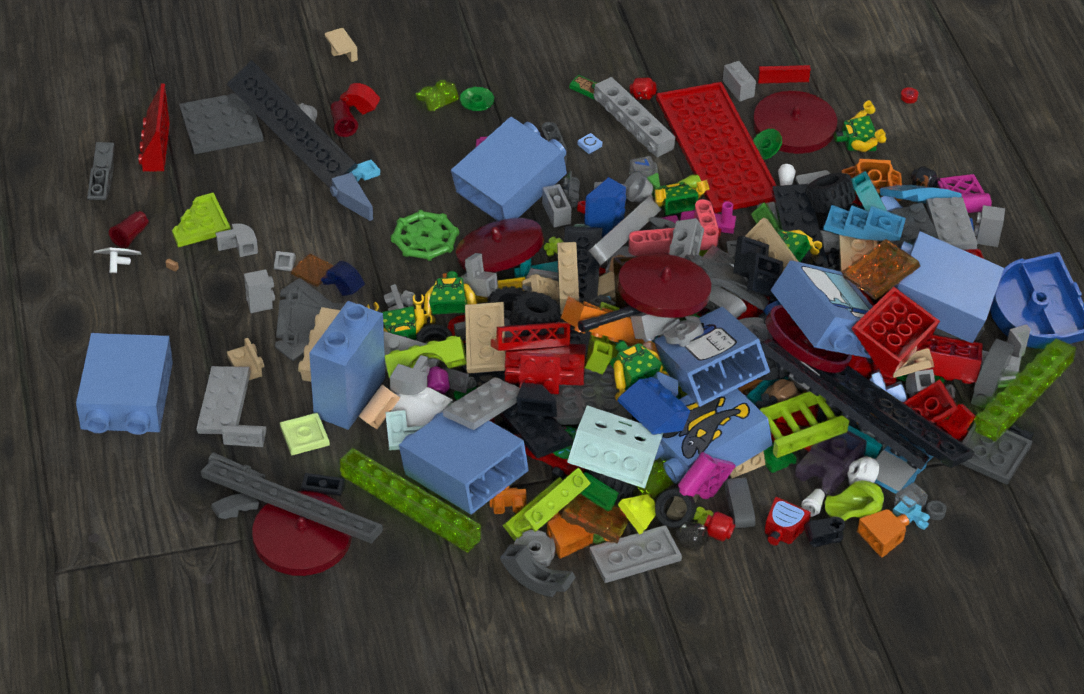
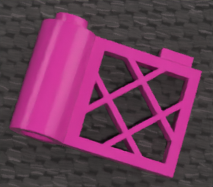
(972, 201)
(698, 477)

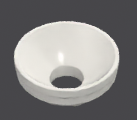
(863, 469)

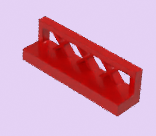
(532, 340)

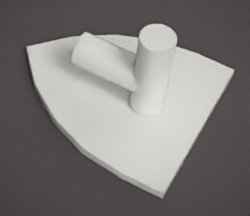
(115, 259)

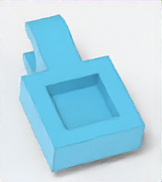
(366, 170)
(913, 513)

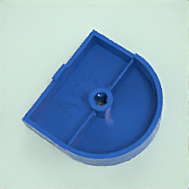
(1042, 297)

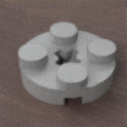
(684, 331)
(543, 543)

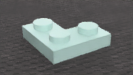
(397, 428)

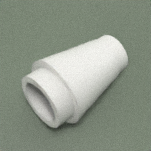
(786, 174)
(814, 502)

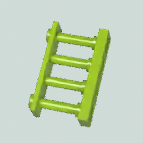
(803, 438)
(546, 504)

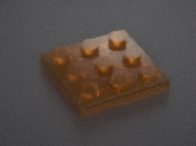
(881, 269)
(596, 519)

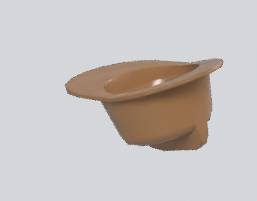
(783, 390)

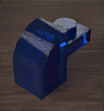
(344, 277)

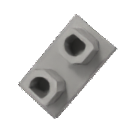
(401, 300)

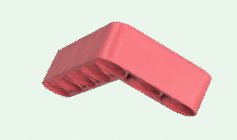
(660, 239)

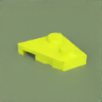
(639, 511)

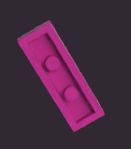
(724, 220)

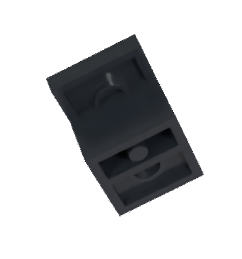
(756, 265)

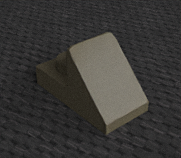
(678, 507)

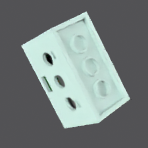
(614, 447)

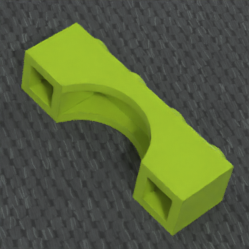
(599, 349)
(448, 351)

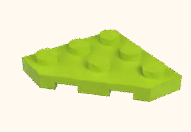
(200, 221)

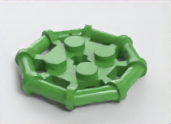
(431, 245)

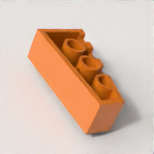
(618, 330)

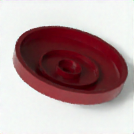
(800, 117)
(502, 243)
(664, 285)
(794, 341)
(297, 543)

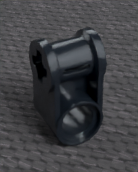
(823, 532)

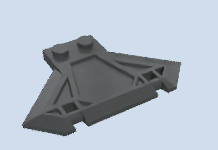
(720, 268)
(298, 316)

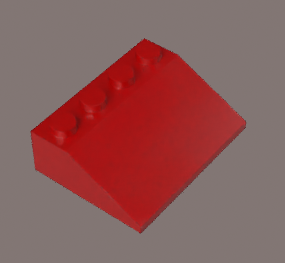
(155, 133)
(894, 330)
(954, 358)
(571, 360)

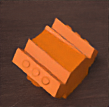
(879, 171)

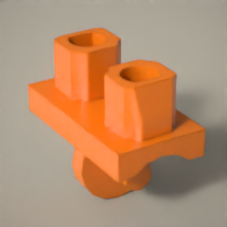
(508, 497)

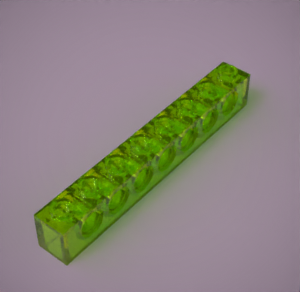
(1024, 389)
(410, 500)

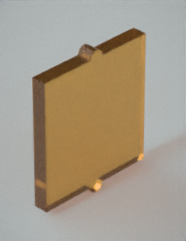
(311, 269)

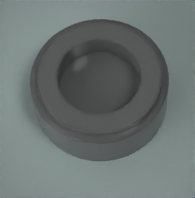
(936, 510)

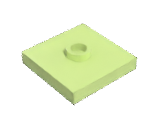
(304, 434)

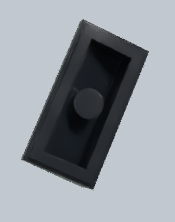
(323, 484)

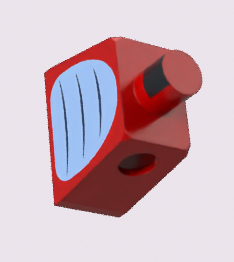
(785, 522)

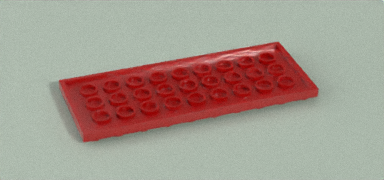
(717, 145)

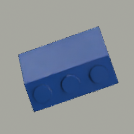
(605, 206)
(655, 406)

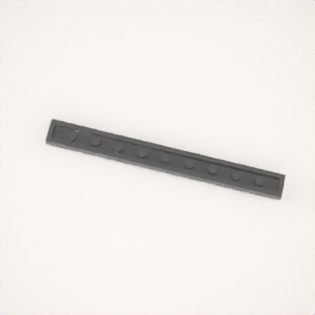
(292, 501)

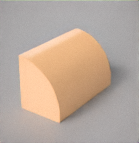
(380, 403)

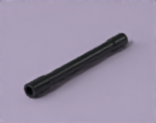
(595, 322)

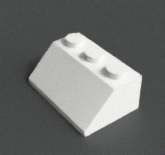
(421, 406)

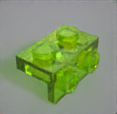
(438, 95)
(657, 480)

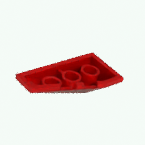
(933, 402)

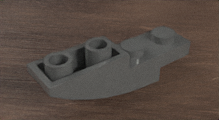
(102, 171)

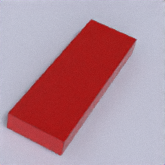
(784, 74)

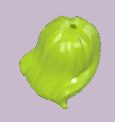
(857, 500)

